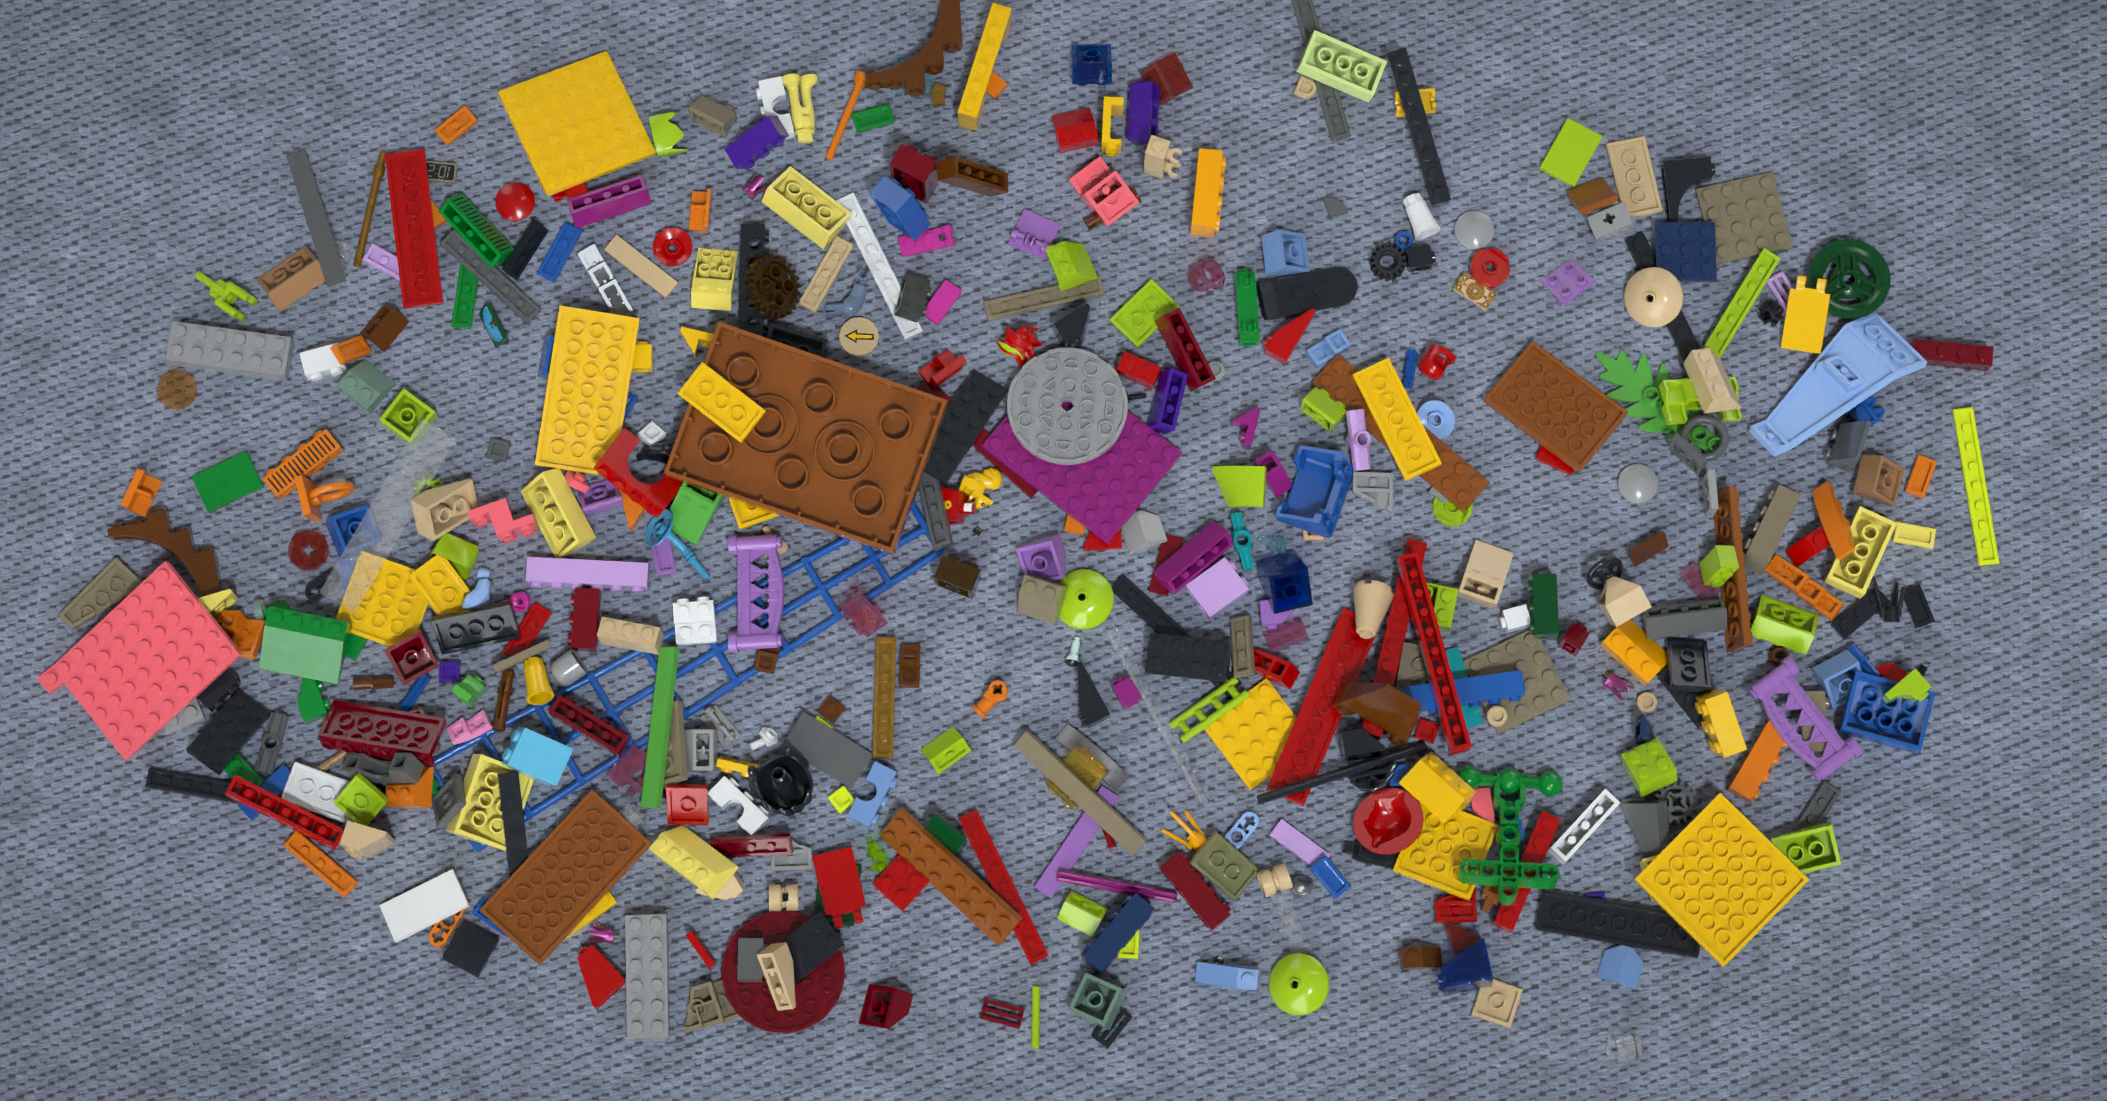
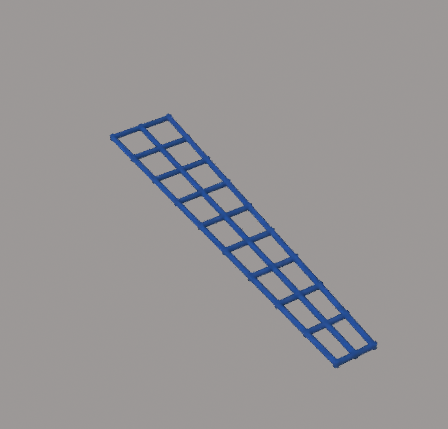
(716, 650)

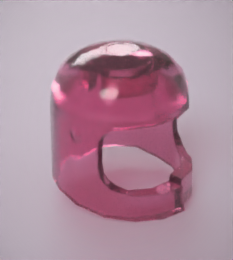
(1197, 273)

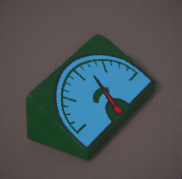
(493, 326)

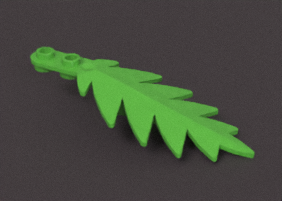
(1639, 388)

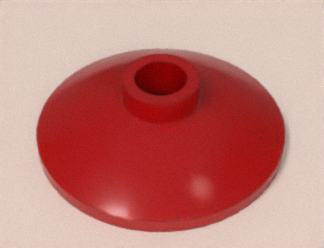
(668, 238)

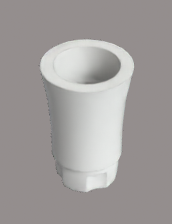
(1420, 217)

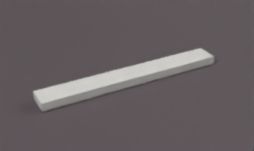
(877, 263)

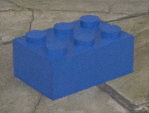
(900, 207)

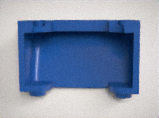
(1317, 491)

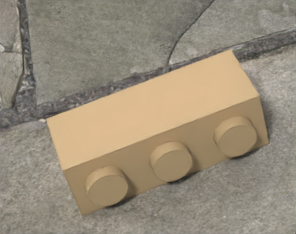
(630, 635)

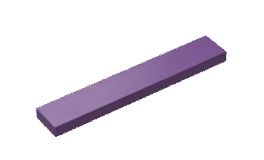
(1072, 848)

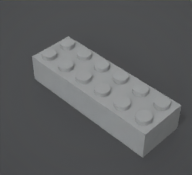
(230, 351)
(647, 977)

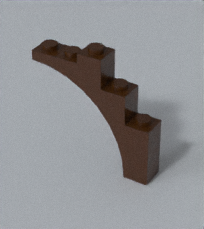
(929, 60)
(181, 543)

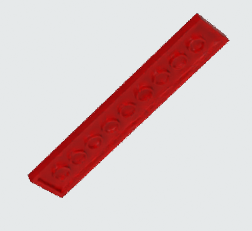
(1317, 717)

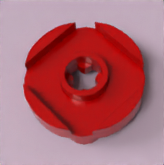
(1489, 278)

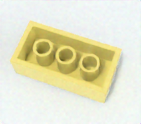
(1870, 540)

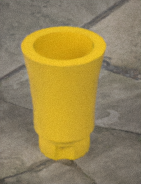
(537, 682)

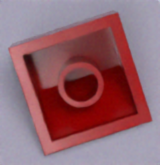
(1075, 130)

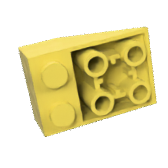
(714, 279)

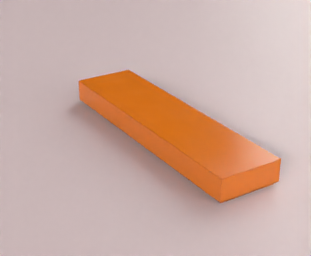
(320, 864)

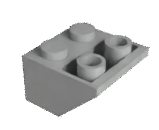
(701, 750)

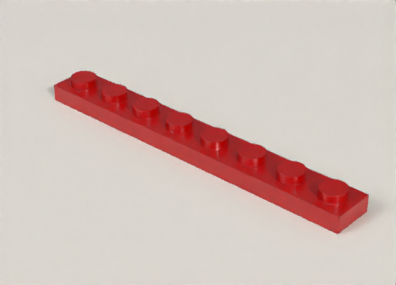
(1002, 884)

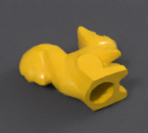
(976, 483)

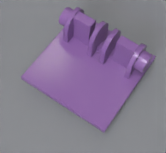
(1033, 234)
(1567, 282)

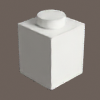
(1515, 618)

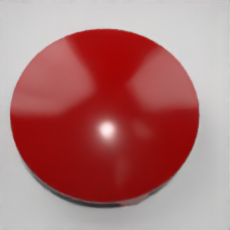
(515, 202)

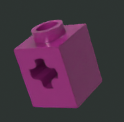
(1126, 692)

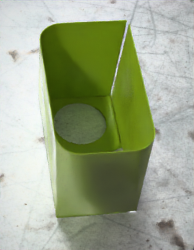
(458, 552)

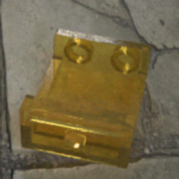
(1086, 768)

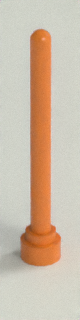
(859, 83)

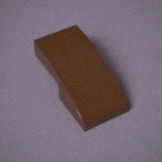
(767, 660)
(909, 666)

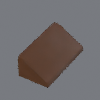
(1648, 548)

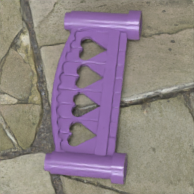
(748, 550)
(1782, 681)

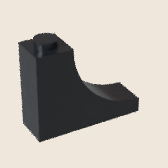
(1680, 177)

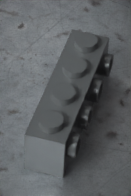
(1685, 619)

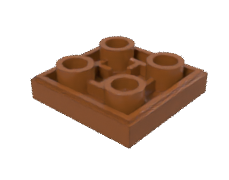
(1592, 196)

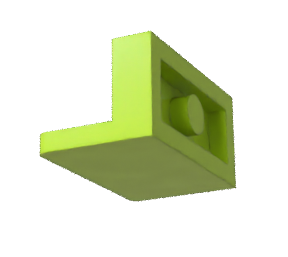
(946, 750)
(1082, 913)

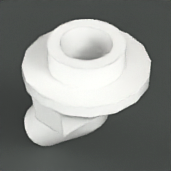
(768, 738)

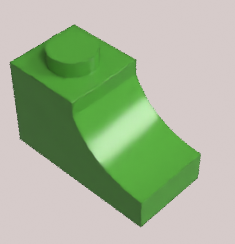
(469, 690)

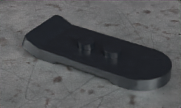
(1304, 291)

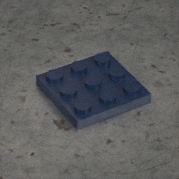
(1686, 250)

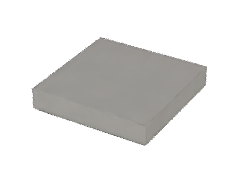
(1710, 493)

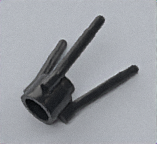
(1894, 612)

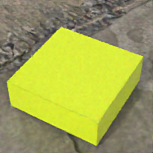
(841, 799)

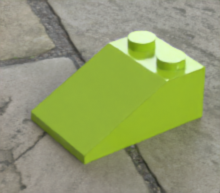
(1810, 847)

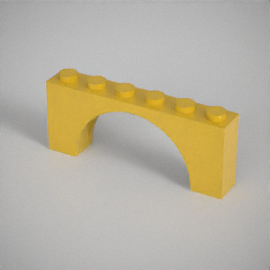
(974, 96)

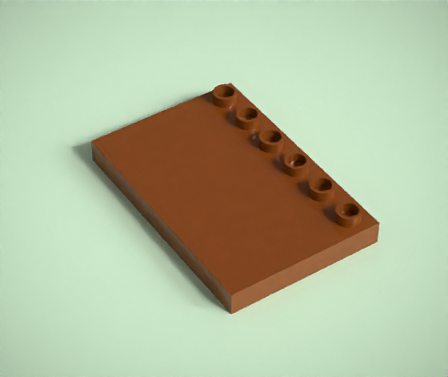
(826, 453)

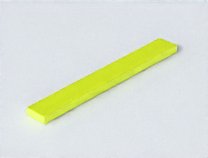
(1975, 486)

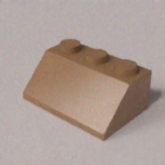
(292, 278)

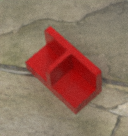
(942, 369)

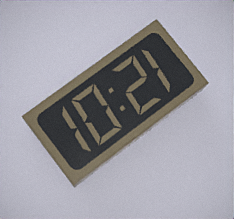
(442, 172)

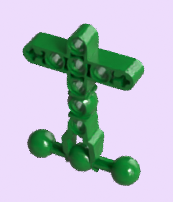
(1509, 782)

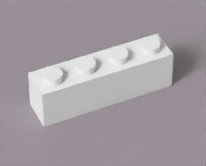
(1584, 826)

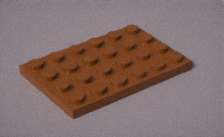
(1555, 407)

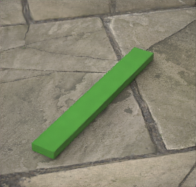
(660, 727)

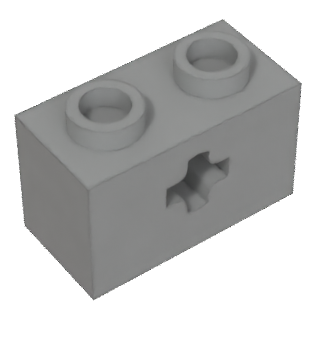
(1604, 230)

